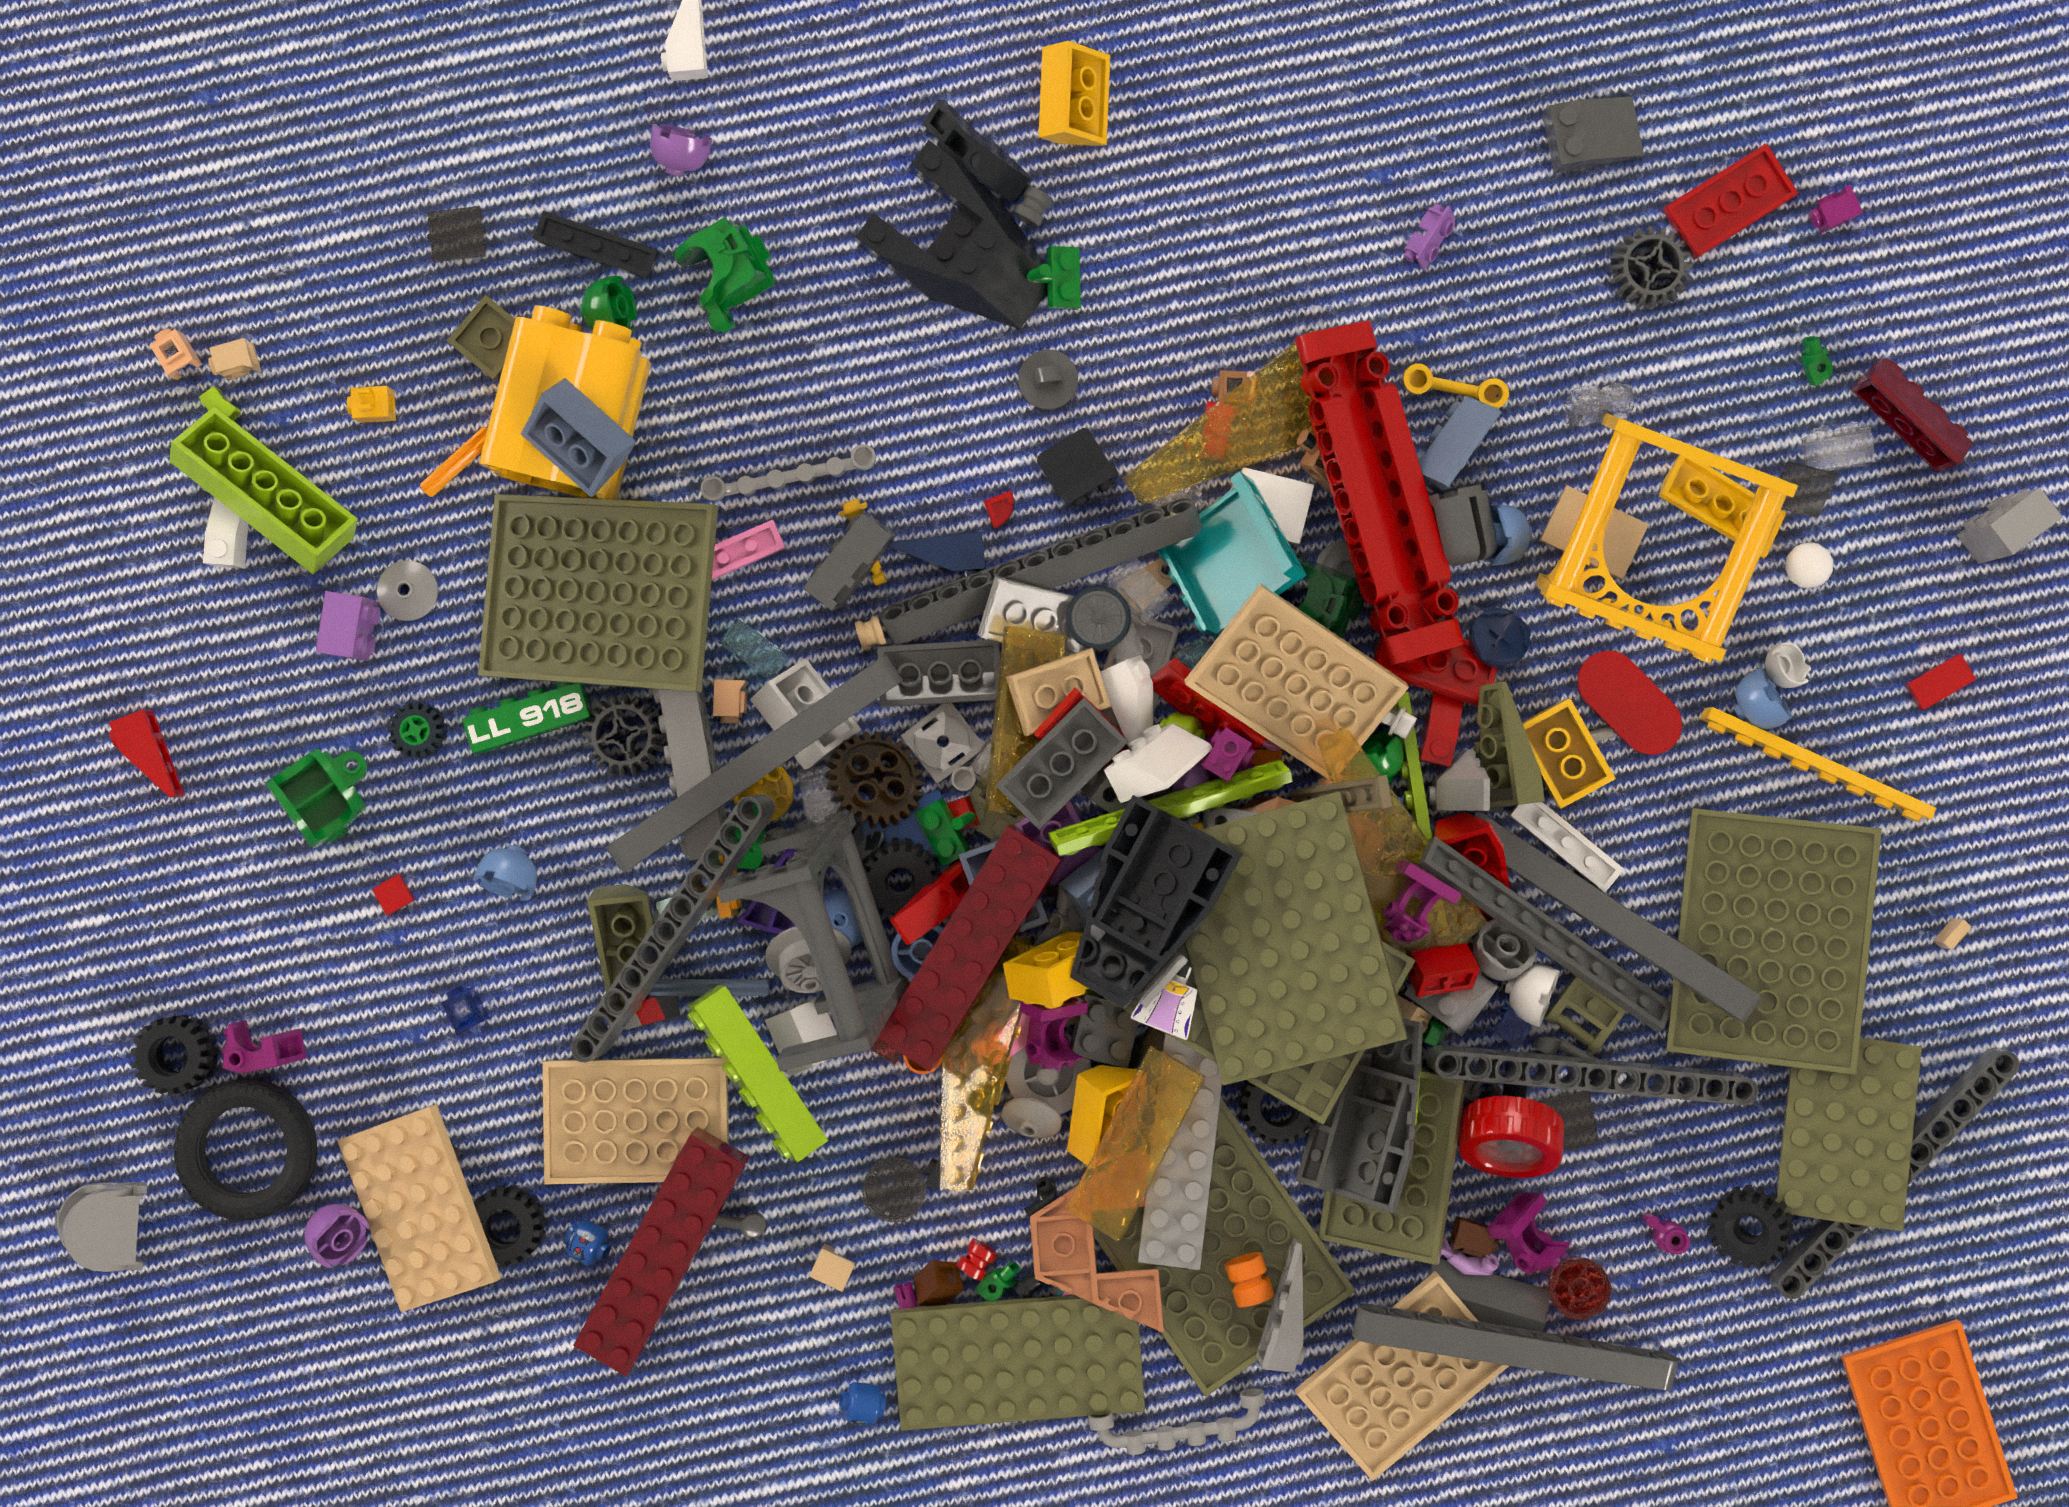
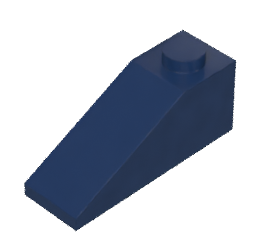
(952, 553)

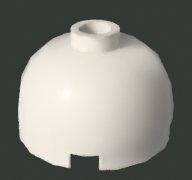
(1532, 993)

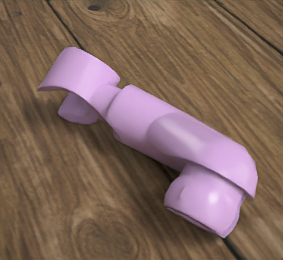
(1469, 1265)

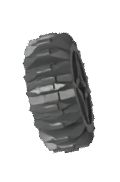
(1662, 269)
(628, 748)

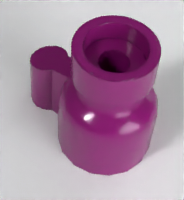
(1667, 1234)

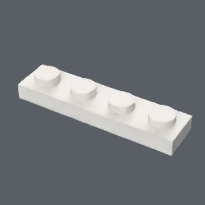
(1568, 844)

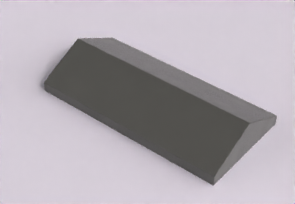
(943, 672)
(1061, 763)
(1497, 1297)

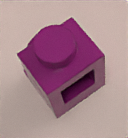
(1835, 210)

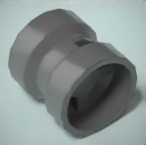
(1033, 206)

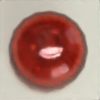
(1579, 1288)

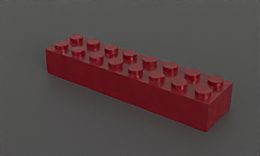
(971, 947)
(661, 1251)

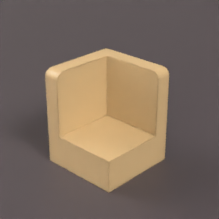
(832, 1268)

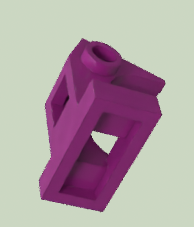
(1228, 755)
(1422, 887)
(1046, 1036)
(275, 1049)
(1528, 1246)

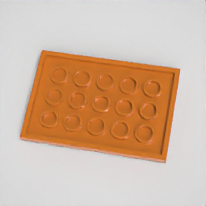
(1929, 1421)

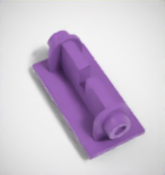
(1438, 225)

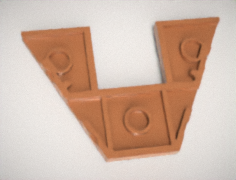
(1067, 1259)

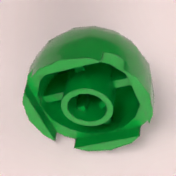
(608, 302)
(1385, 753)

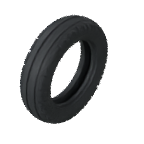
(191, 1154)

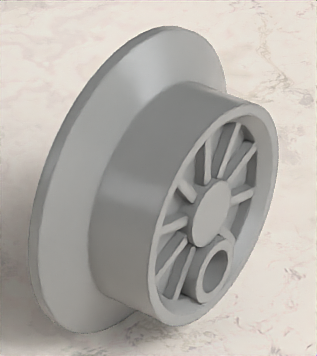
(792, 961)
(1048, 1085)

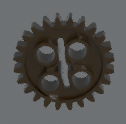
(881, 804)

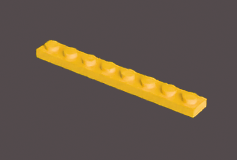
(1828, 770)

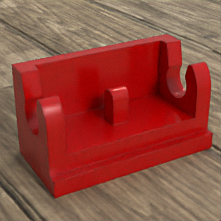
(1443, 970)

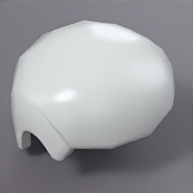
(1809, 565)
(1786, 665)

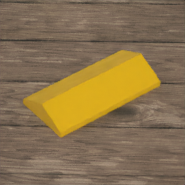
(1711, 498)

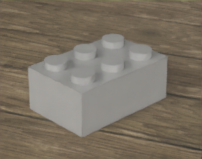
(2008, 524)

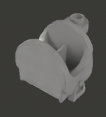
(101, 1225)

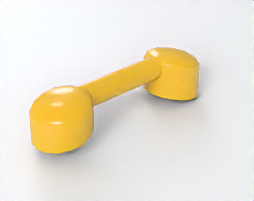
(1419, 379)

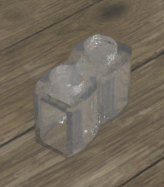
(1591, 403)

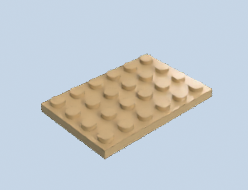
(1293, 678)
(627, 1116)
(419, 1208)
(1391, 1398)

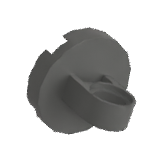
(1048, 380)

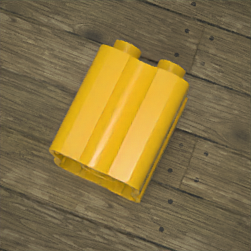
(541, 354)

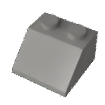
(1456, 1008)

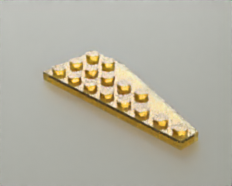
(1241, 429)
(1385, 839)
(975, 1076)

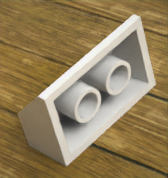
(792, 694)
(1155, 761)

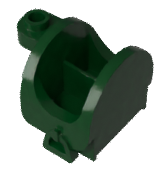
(1331, 597)

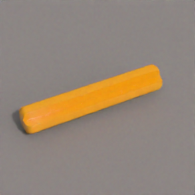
(454, 464)

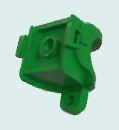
(738, 268)
(320, 794)

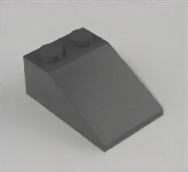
(1592, 133)

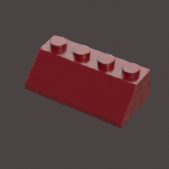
(1912, 415)

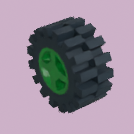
(408, 725)

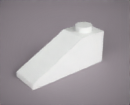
(685, 44)
(225, 538)
(1130, 696)

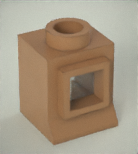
(1228, 381)

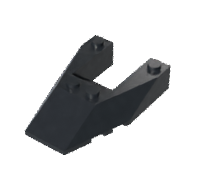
(977, 257)

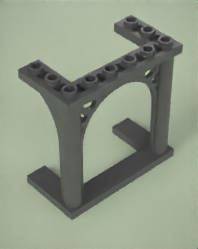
(798, 894)

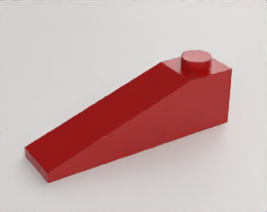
(1476, 842)

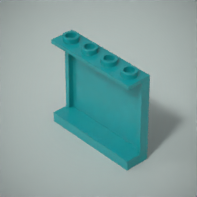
(1231, 557)

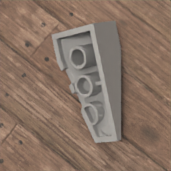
(1461, 786)
(1282, 1337)

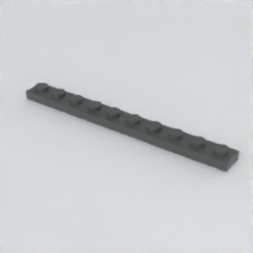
(1545, 934)

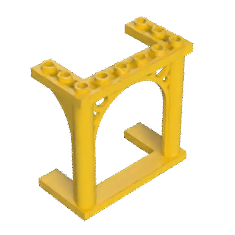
(1566, 580)

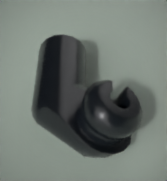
(1045, 1195)

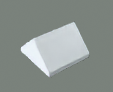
(800, 1026)

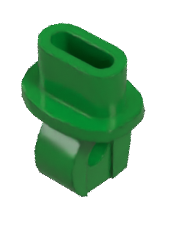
(1813, 356)
(1435, 1033)
(1001, 1278)

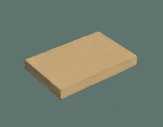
(1620, 539)
(1044, 687)

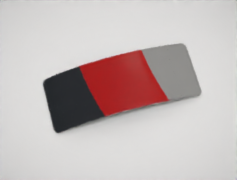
(654, 1010)

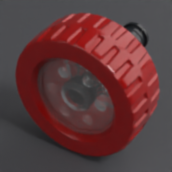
(1511, 1134)

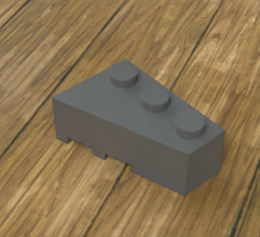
(849, 561)

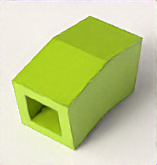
(216, 398)

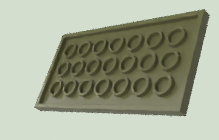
(1014, 1362)

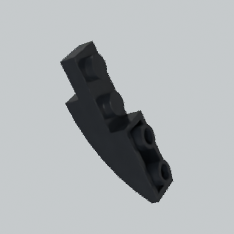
(975, 153)

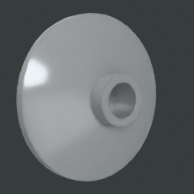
(422, 591)
(1031, 1117)

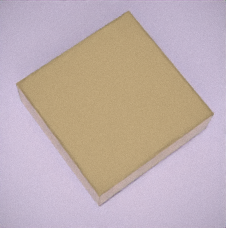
(1952, 933)

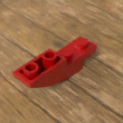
(932, 904)

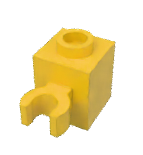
(372, 404)

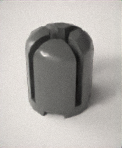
(1465, 524)

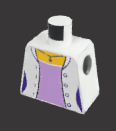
(1171, 1008)

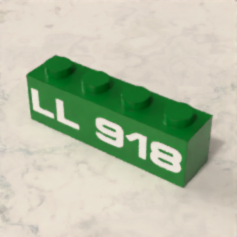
(527, 717)

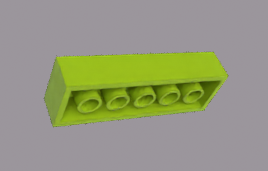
(263, 490)
(757, 1073)

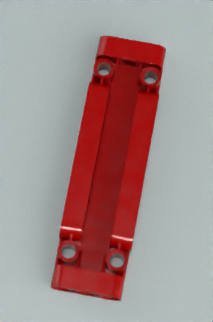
(1379, 491)

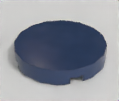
(1499, 638)

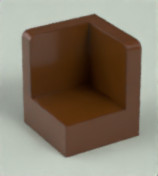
(938, 1283)

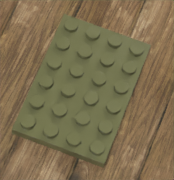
(1851, 1138)
(1421, 1213)

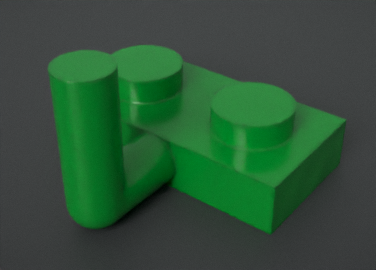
(1062, 276)
(944, 830)

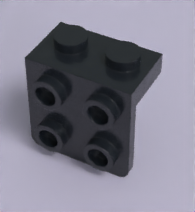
(1077, 468)

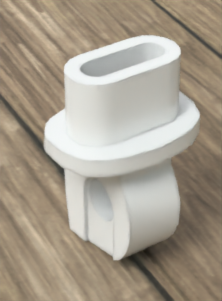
(1399, 722)

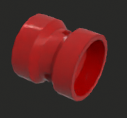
(976, 1260)

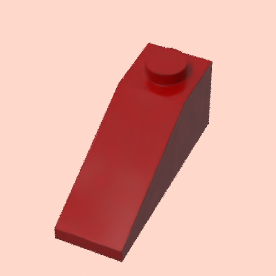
(1440, 730)
(143, 744)

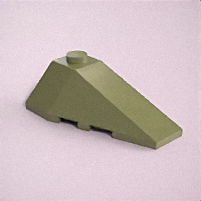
(1506, 750)
(619, 923)

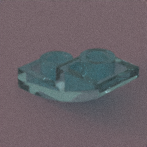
(754, 649)

